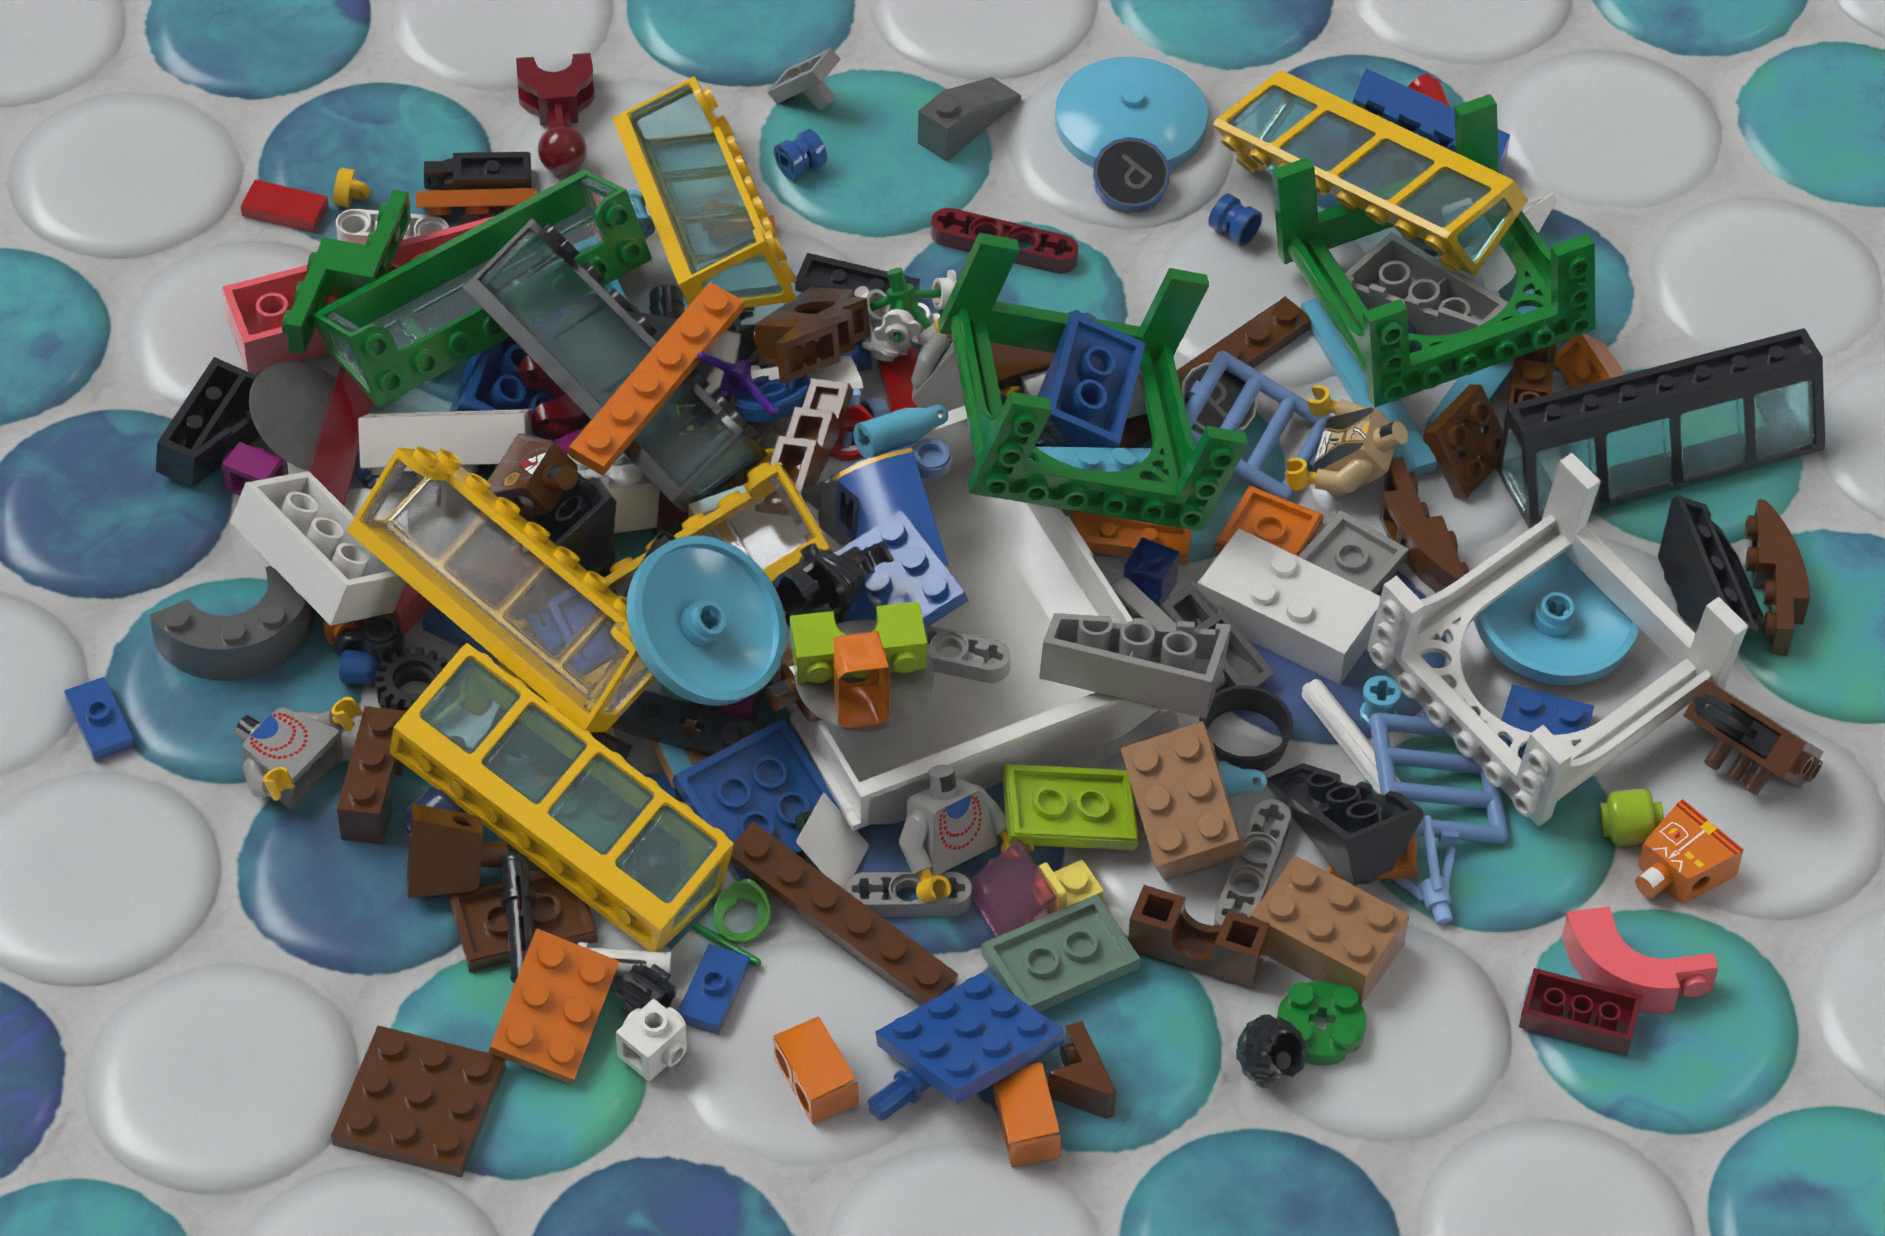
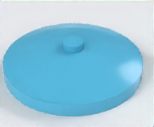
(1131, 100)
(706, 620)
(1557, 627)

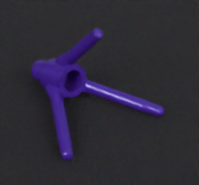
(736, 378)

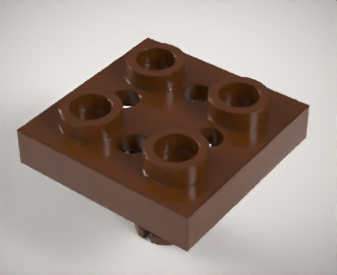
(1459, 445)

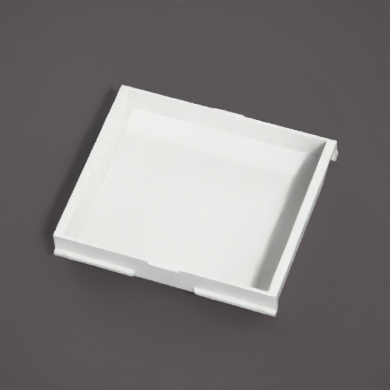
(1017, 572)

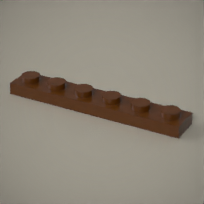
(841, 916)

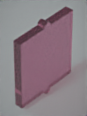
(1011, 890)

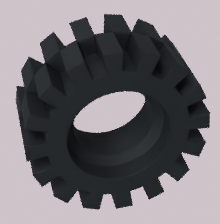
(402, 671)

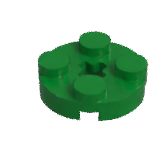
(1331, 1002)

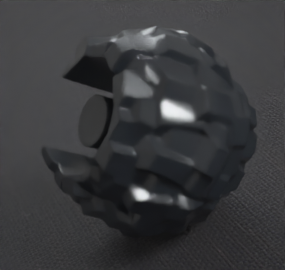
(1270, 1049)

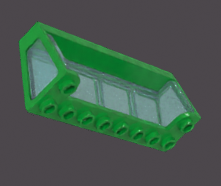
(425, 321)

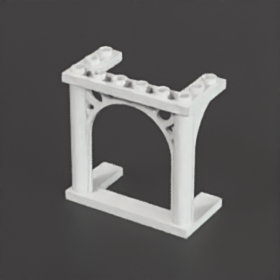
(1550, 762)

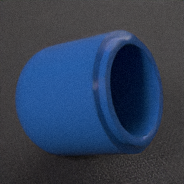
(358, 667)

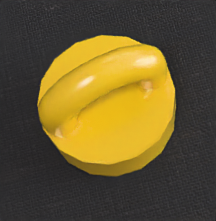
(349, 188)

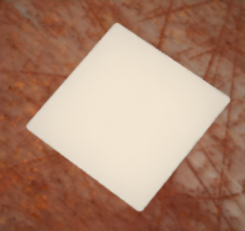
(831, 842)

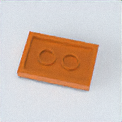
(474, 200)
(553, 1006)

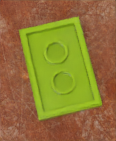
(1069, 807)

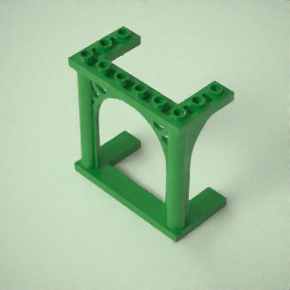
(1380, 336)
(1007, 434)

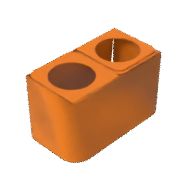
(859, 702)
(815, 1070)
(1027, 1116)

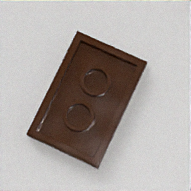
(483, 921)

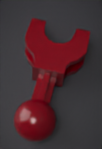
(557, 102)
(555, 417)

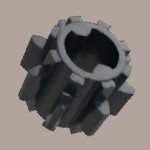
(643, 985)

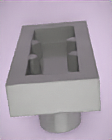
(807, 78)

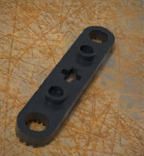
(659, 717)

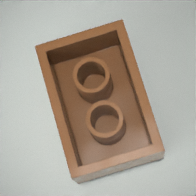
(1183, 801)
(1330, 928)

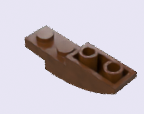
(1408, 522)
(1779, 572)

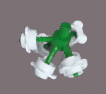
(900, 317)

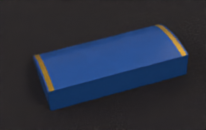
(885, 487)

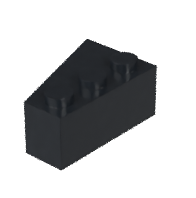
(208, 424)

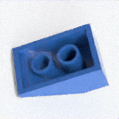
(1092, 382)

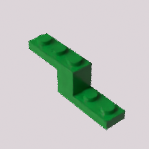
(345, 267)

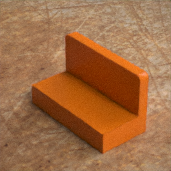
(1586, 361)

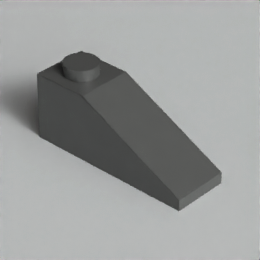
(962, 114)

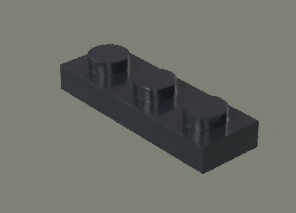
(833, 273)

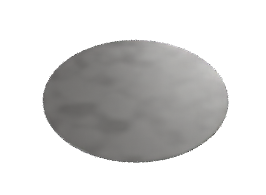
(290, 407)
(907, 690)

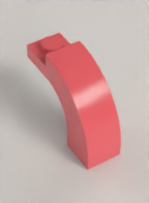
(1606, 960)

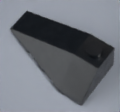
(583, 522)
(1349, 824)

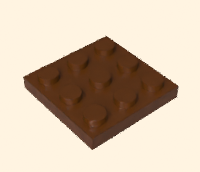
(419, 1101)

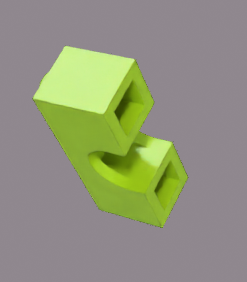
(899, 629)

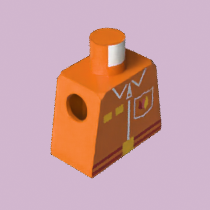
(1686, 856)

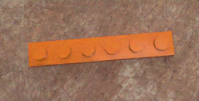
(655, 379)

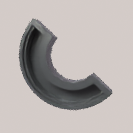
(238, 643)

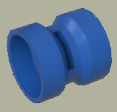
(800, 154)
(1232, 217)

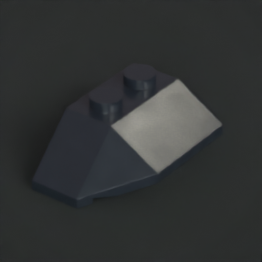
(1704, 565)

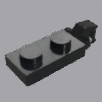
(479, 171)

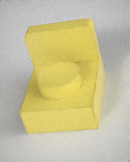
(1071, 884)

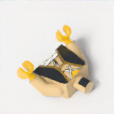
(1352, 449)

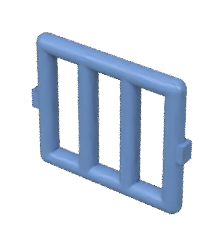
(1289, 403)
(1446, 831)

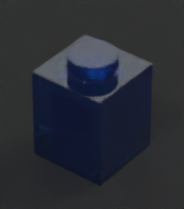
(1153, 569)

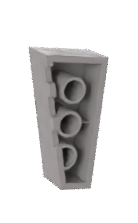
(1434, 296)
(1137, 661)

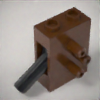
(1756, 738)

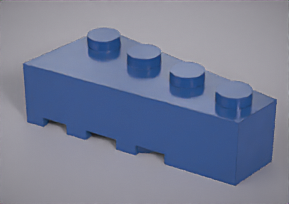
(1414, 111)

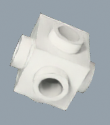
(652, 1039)

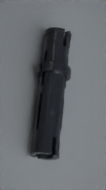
(517, 876)

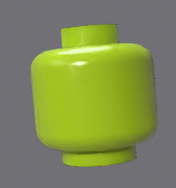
(1630, 816)

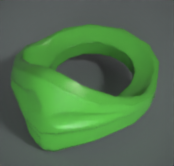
(747, 891)

